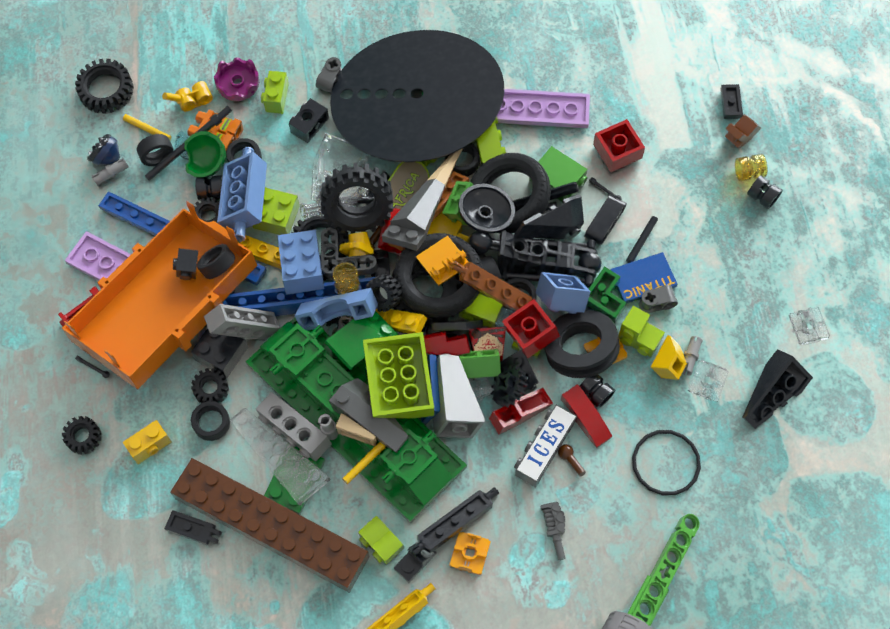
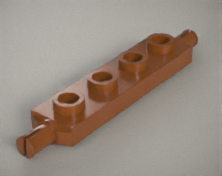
(491, 285)

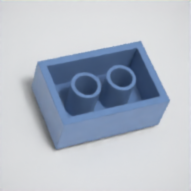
(300, 262)

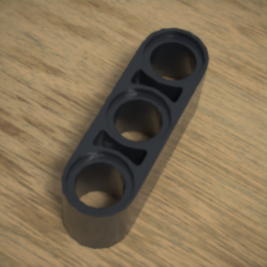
(605, 219)

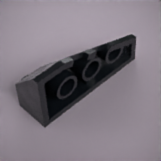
(556, 222)
(778, 382)

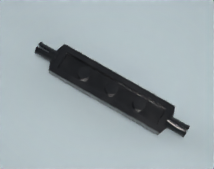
(454, 521)

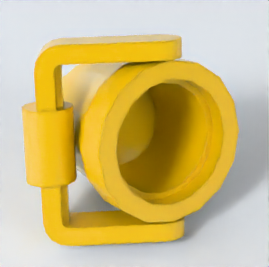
(357, 246)

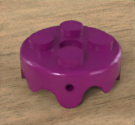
(234, 70)

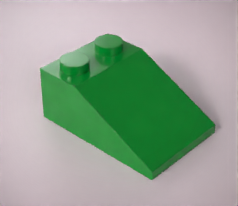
(348, 341)

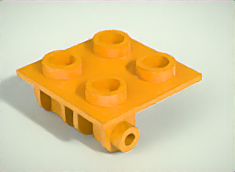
(439, 259)

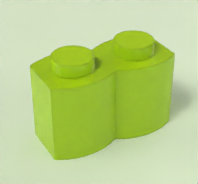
(380, 540)

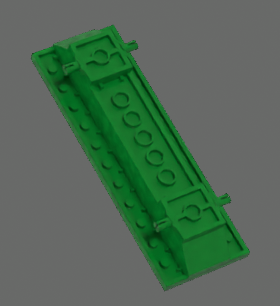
(310, 373)

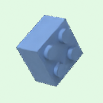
(562, 292)

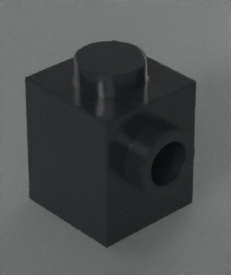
(186, 264)

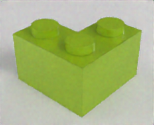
(639, 334)

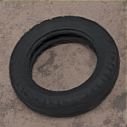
(524, 164)
(428, 305)

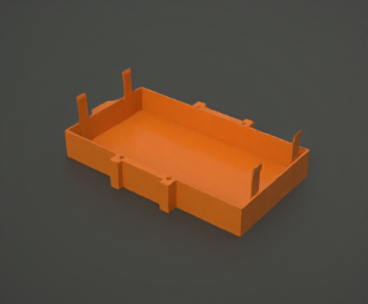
(147, 309)

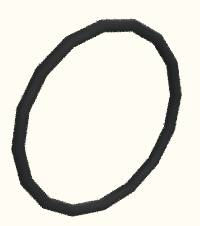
(678, 435)

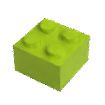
(278, 212)

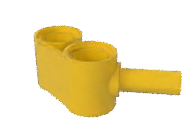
(189, 100)

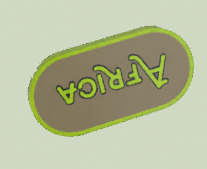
(406, 181)

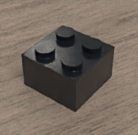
(219, 351)

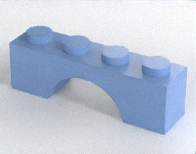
(356, 304)

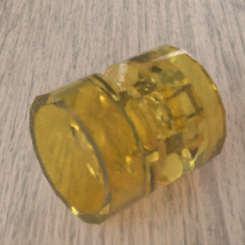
(753, 167)
(346, 278)

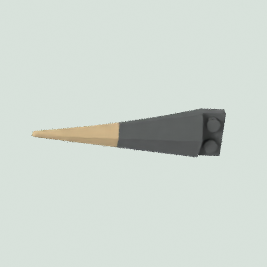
(414, 219)

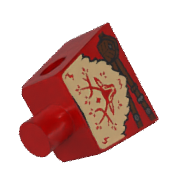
(488, 339)

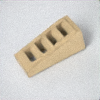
(349, 428)

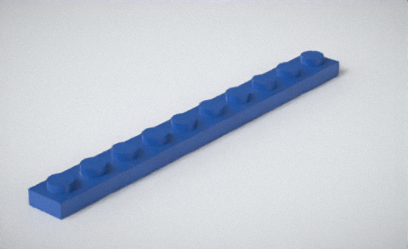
(152, 223)

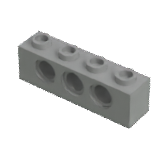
(241, 322)
(274, 406)

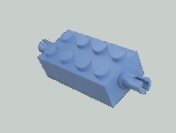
(242, 193)

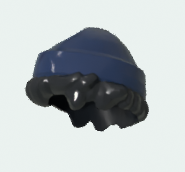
(104, 152)

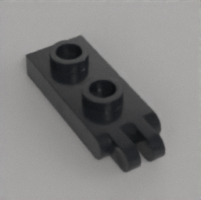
(192, 528)

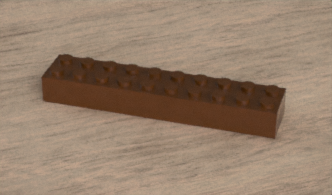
(270, 525)

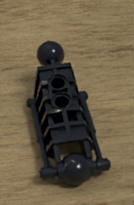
(528, 256)

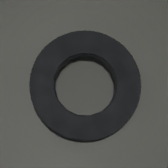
(585, 364)

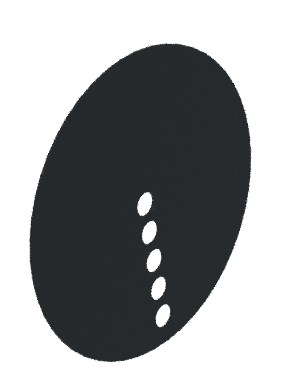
(457, 104)

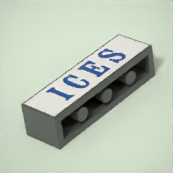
(545, 445)

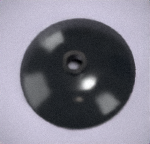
(487, 201)

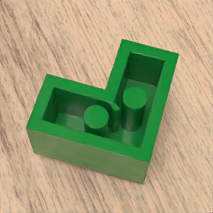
(601, 295)

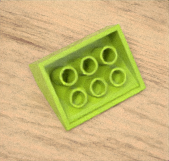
(398, 376)

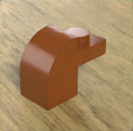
(742, 131)

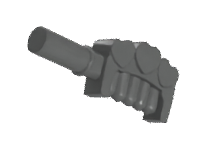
(556, 526)

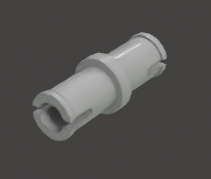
(110, 171)
(691, 354)
(328, 426)

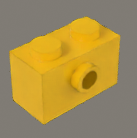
(147, 442)

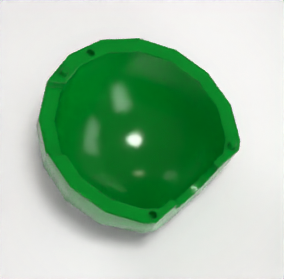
(205, 154)

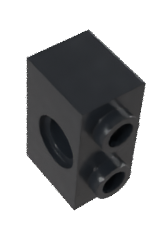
(307, 129)

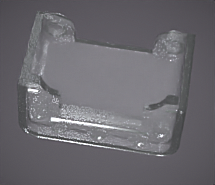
(331, 155)

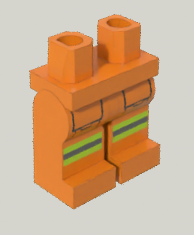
(225, 131)

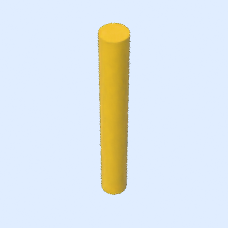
(143, 126)
(363, 463)

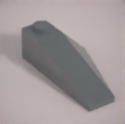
(355, 402)

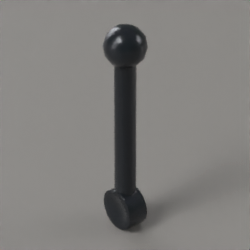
(593, 181)
(105, 374)

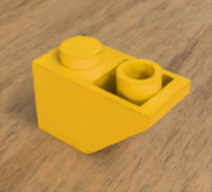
(669, 360)

